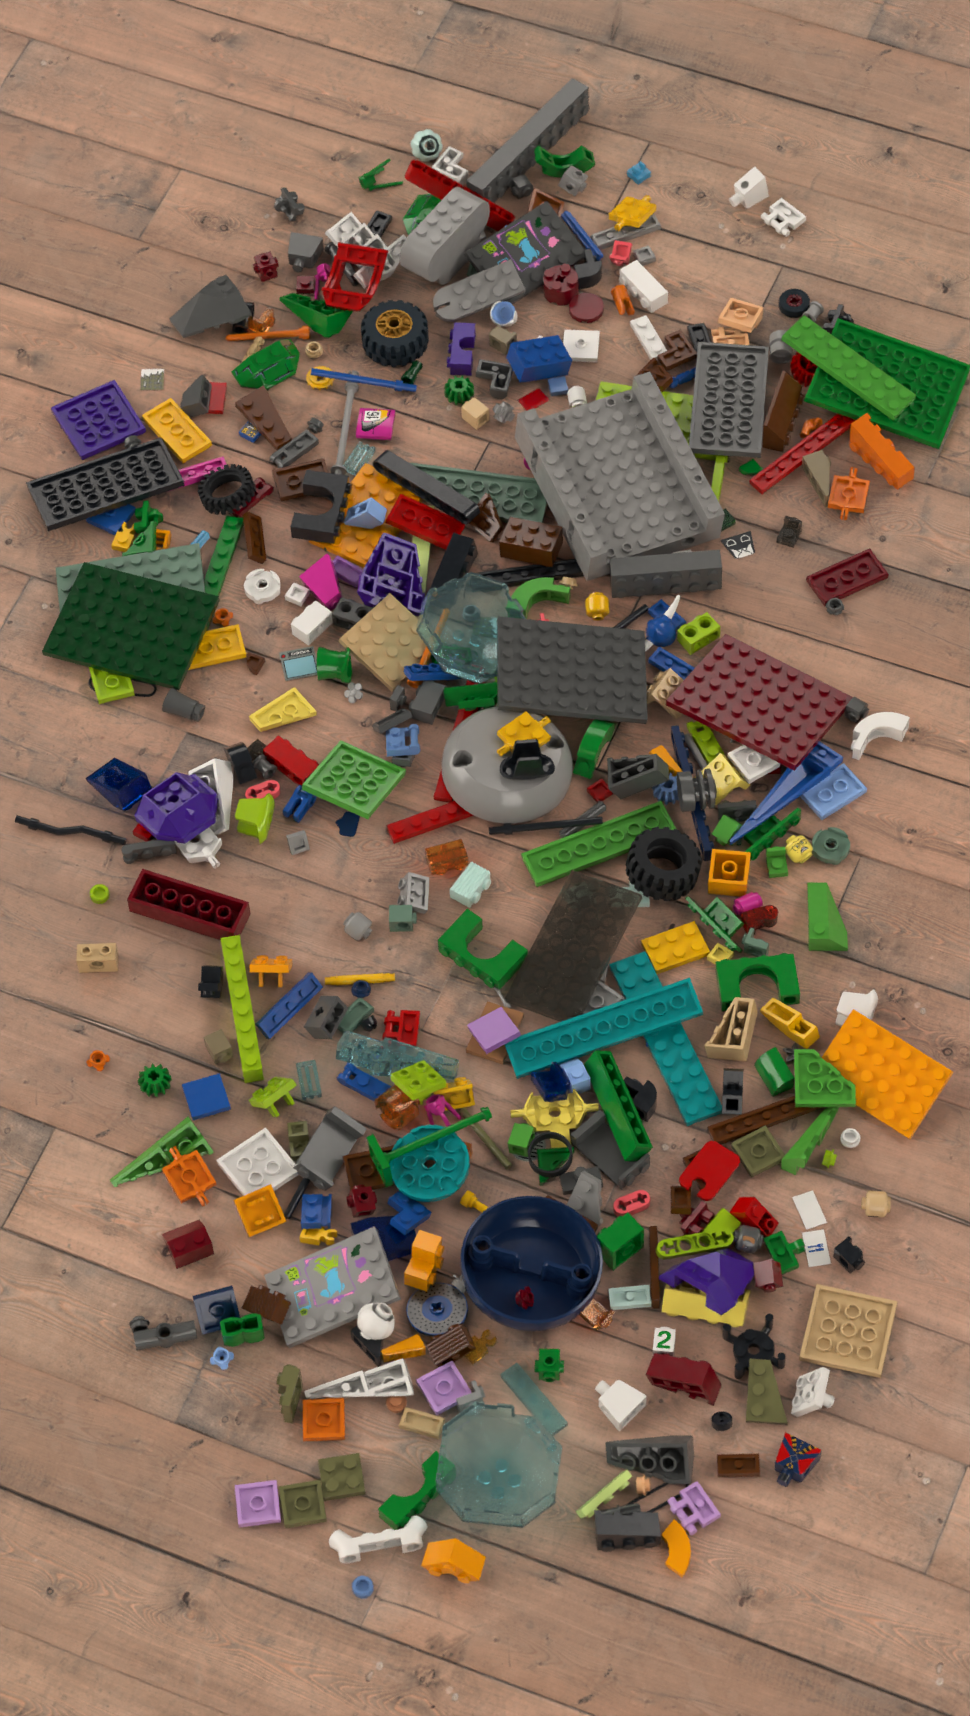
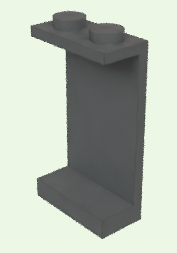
(599, 1146)
(327, 1147)

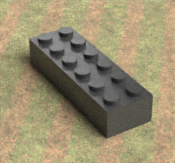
(665, 573)

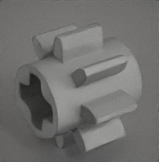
(503, 412)

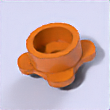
(219, 614)
(98, 1055)

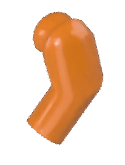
(810, 425)

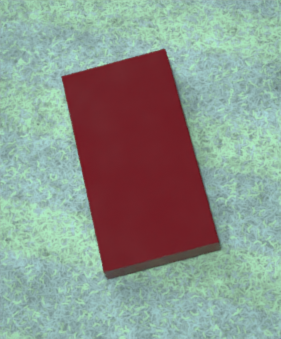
(847, 576)

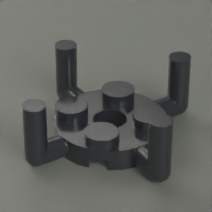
(753, 1338)

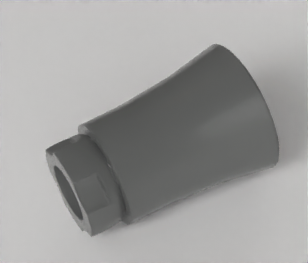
(183, 706)

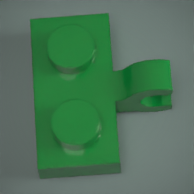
(784, 1252)

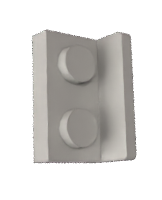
(414, 892)

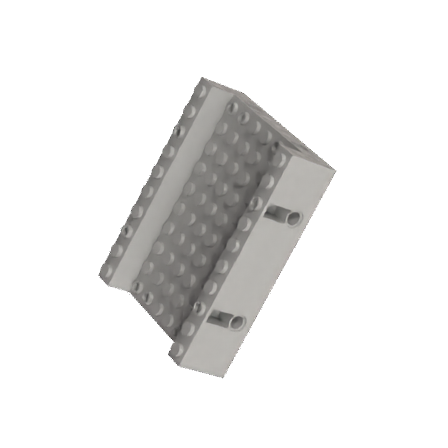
(620, 477)

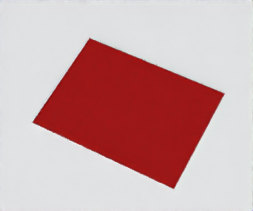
(533, 399)

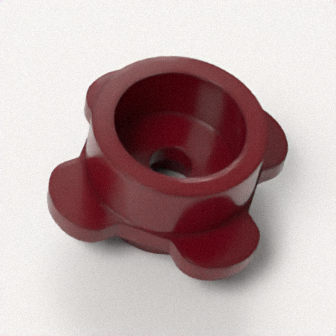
(524, 1298)

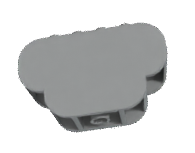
(442, 238)

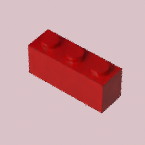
(289, 760)

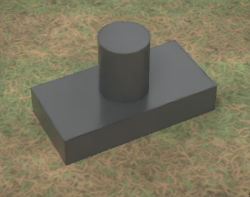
(569, 1179)

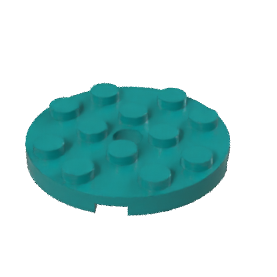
(435, 1182)

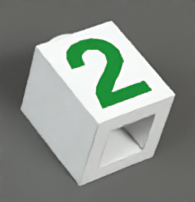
(664, 1340)

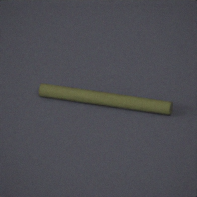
(487, 1140)

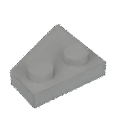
(587, 1197)

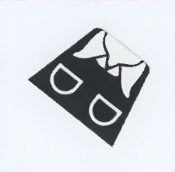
(740, 545)

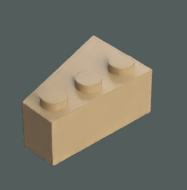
(734, 1034)

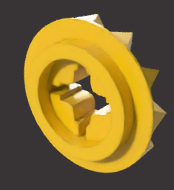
(314, 383)

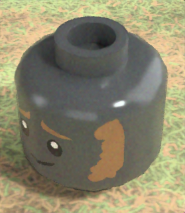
(748, 1239)

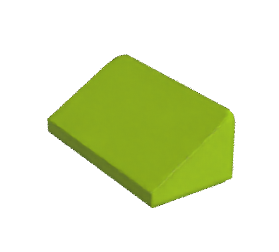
(722, 1220)

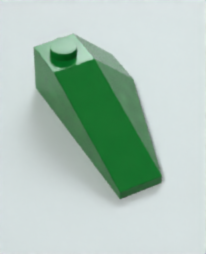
(317, 314)

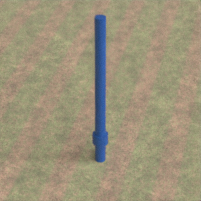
(397, 386)

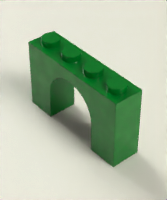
(779, 968)
(493, 971)

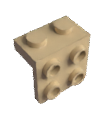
(664, 685)

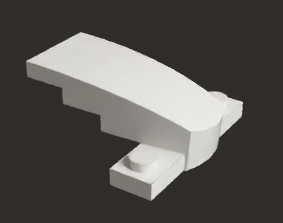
(351, 231)

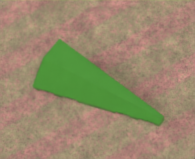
(183, 1136)
(801, 1151)

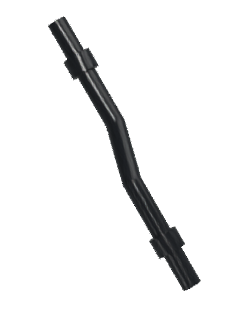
(35, 824)

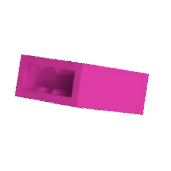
(323, 582)

